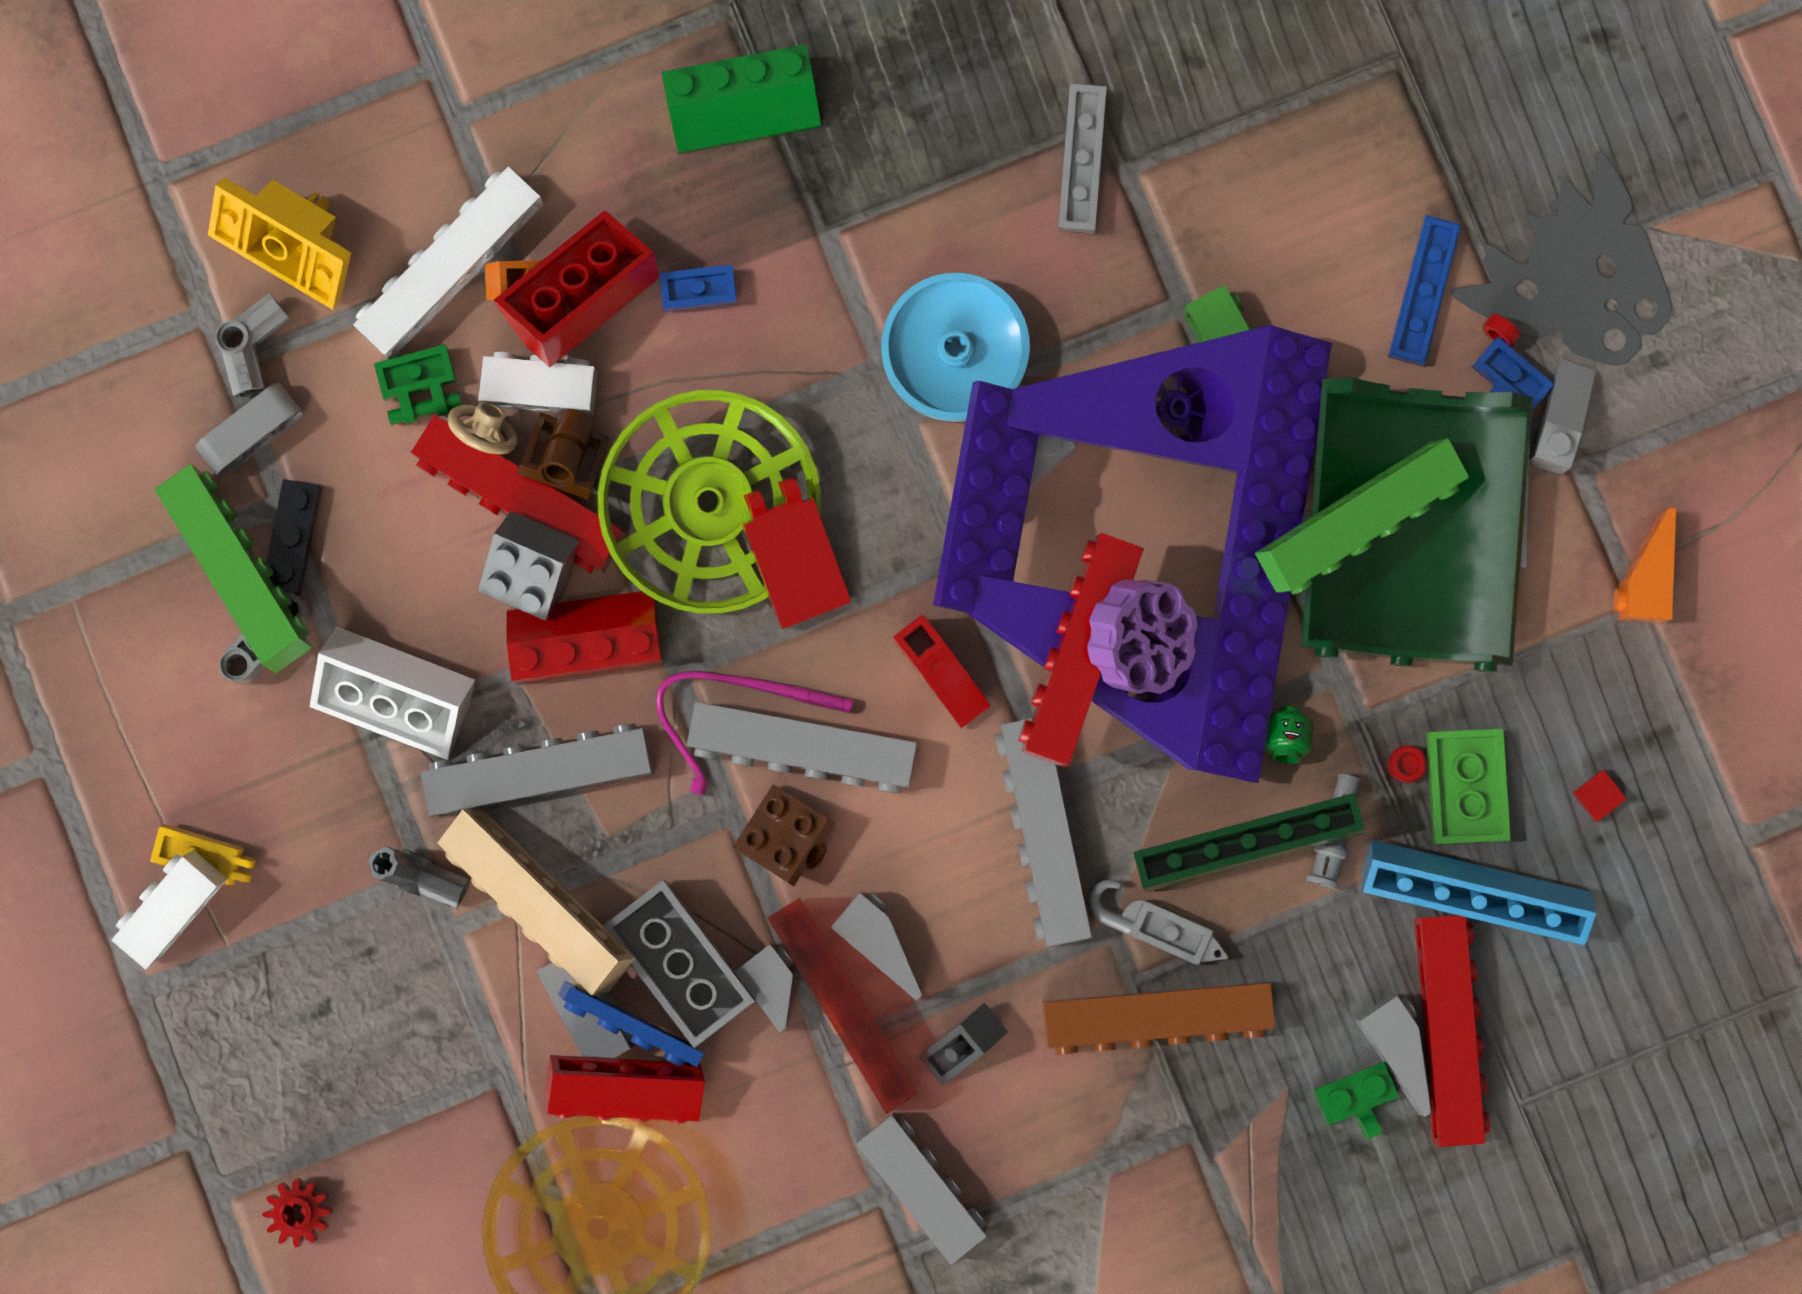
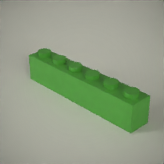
(1361, 516)
(233, 568)

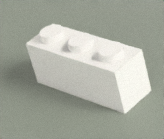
(535, 386)
(168, 908)

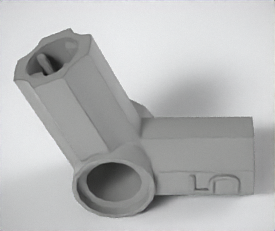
(242, 362)

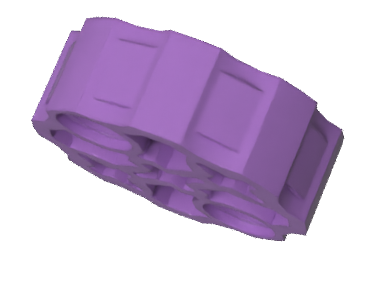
(1142, 636)

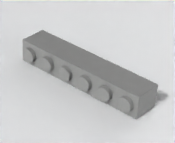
(801, 745)
(536, 772)
(1046, 842)

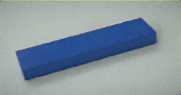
(1424, 290)

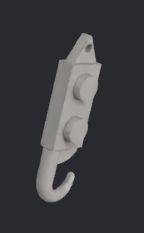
(1157, 927)

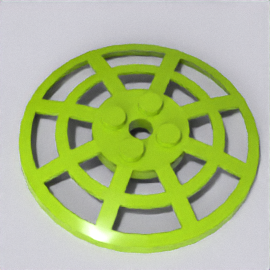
(682, 494)

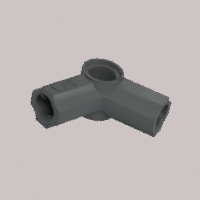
(418, 875)

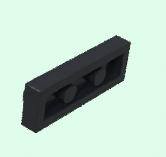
(293, 534)

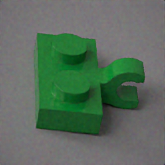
(1356, 1096)

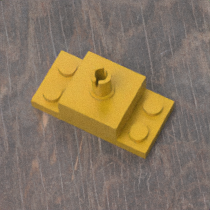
(282, 236)

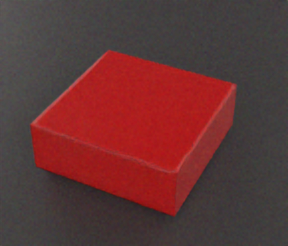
(1599, 795)

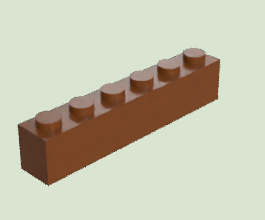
(1158, 1016)

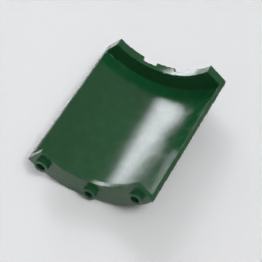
(1447, 577)

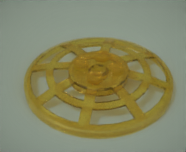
(592, 1201)

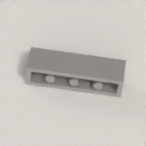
(921, 1188)

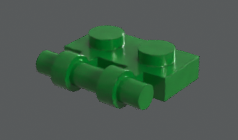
(414, 374)

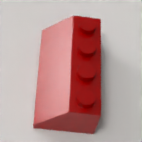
(578, 288)
(584, 638)

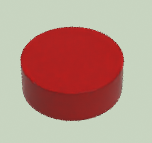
(1500, 327)
(1407, 764)

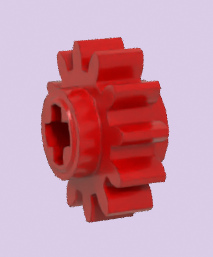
(284, 1216)

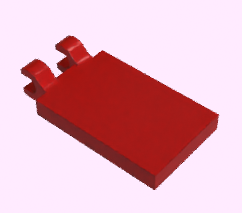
(794, 556)

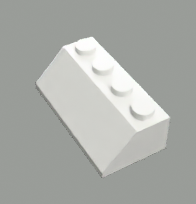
(391, 692)

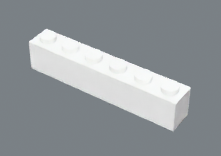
(448, 263)

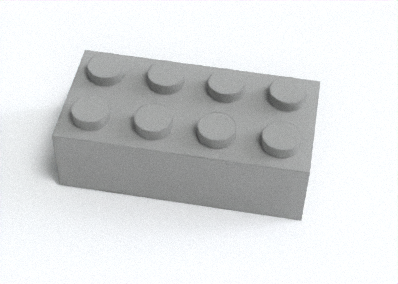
(680, 963)

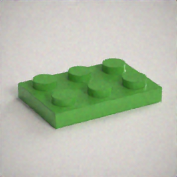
(1468, 786)

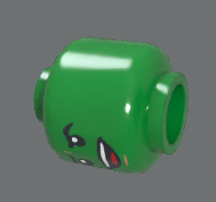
(1289, 735)

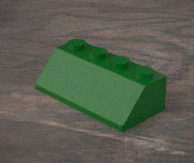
(741, 99)

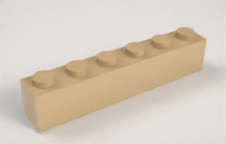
(535, 901)

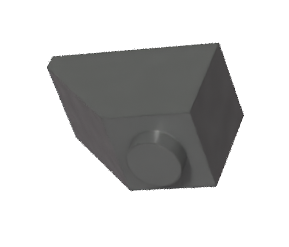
(963, 1044)

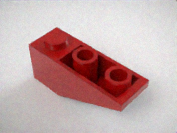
(941, 671)

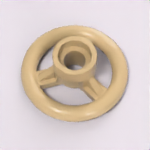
(486, 423)

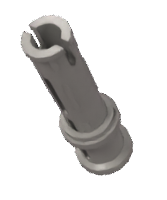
(1334, 852)

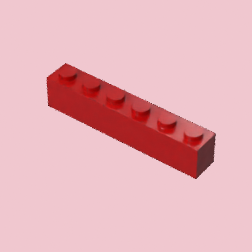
(503, 489)
(1071, 677)
(1450, 1030)

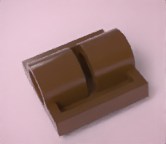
(564, 452)

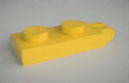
(219, 854)

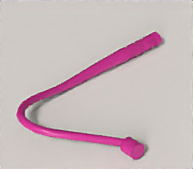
(796, 693)

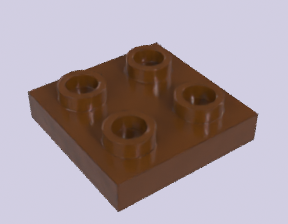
(785, 836)

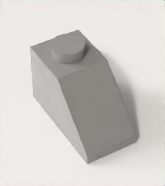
(770, 982)

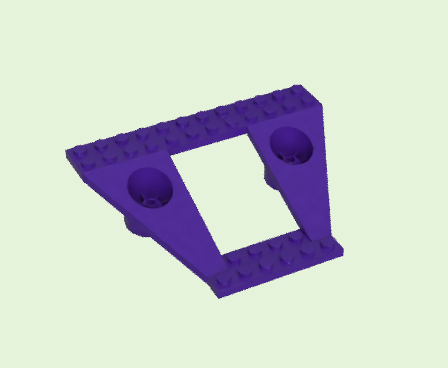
(1249, 415)

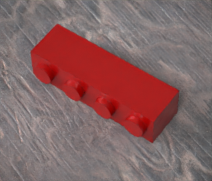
(623, 1089)

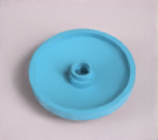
(948, 337)

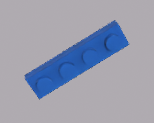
(644, 1033)

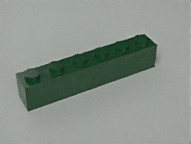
(1249, 842)

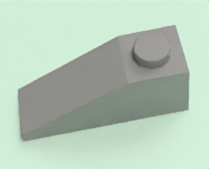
(1562, 418)
(873, 935)
(1398, 1044)

